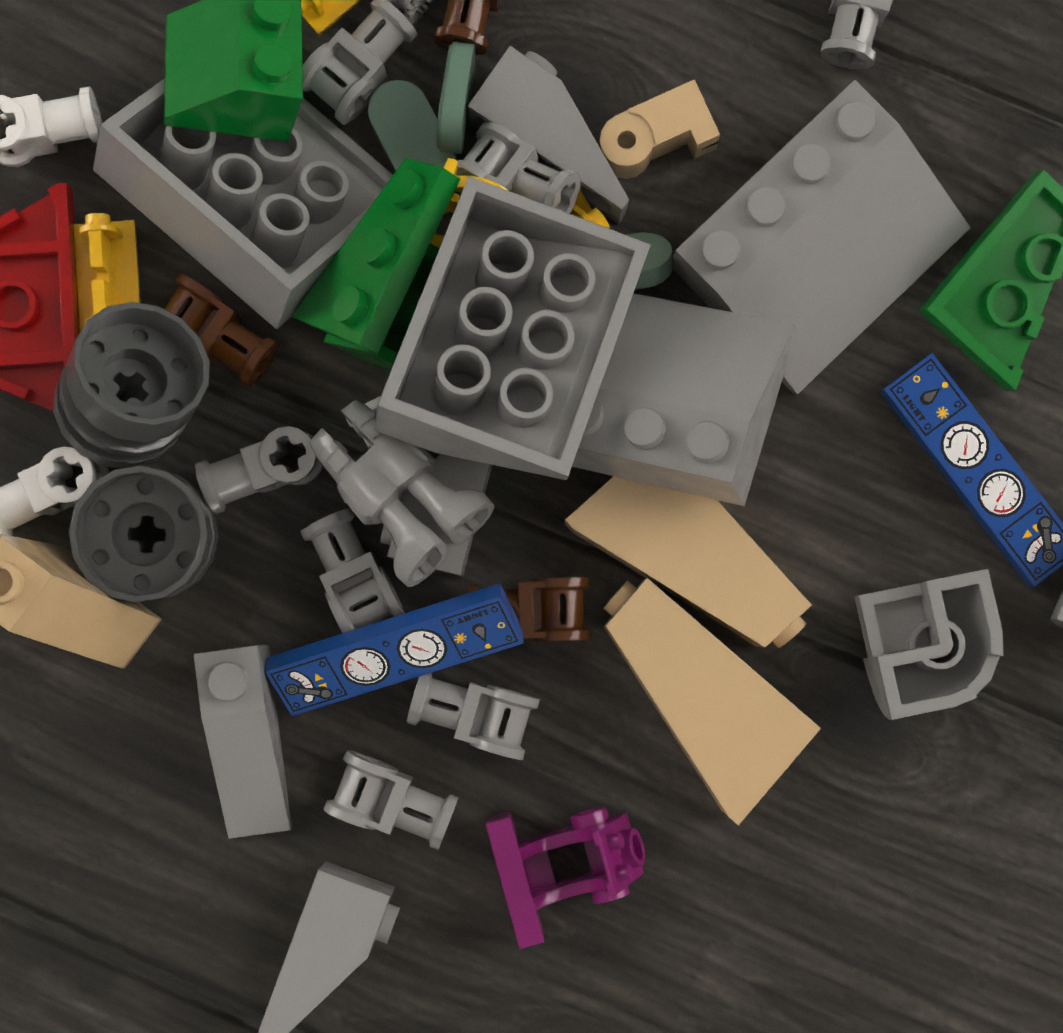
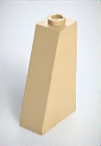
(694, 554)
(55, 604)
(714, 704)

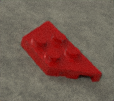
(38, 296)

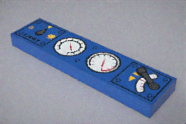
(978, 469)
(395, 650)

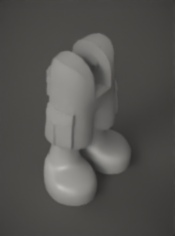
(382, 478)

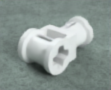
(43, 125)
(44, 489)

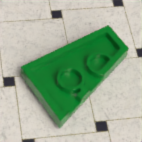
(379, 259)
(1000, 286)

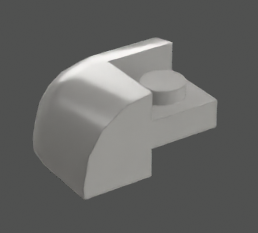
(930, 643)

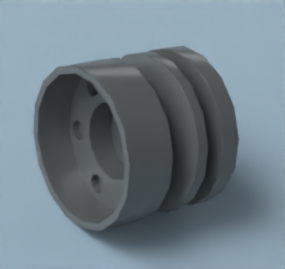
(132, 356)
(107, 529)

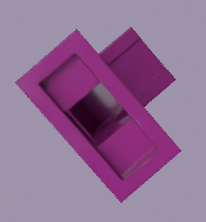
(527, 874)

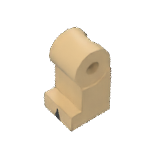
(658, 128)

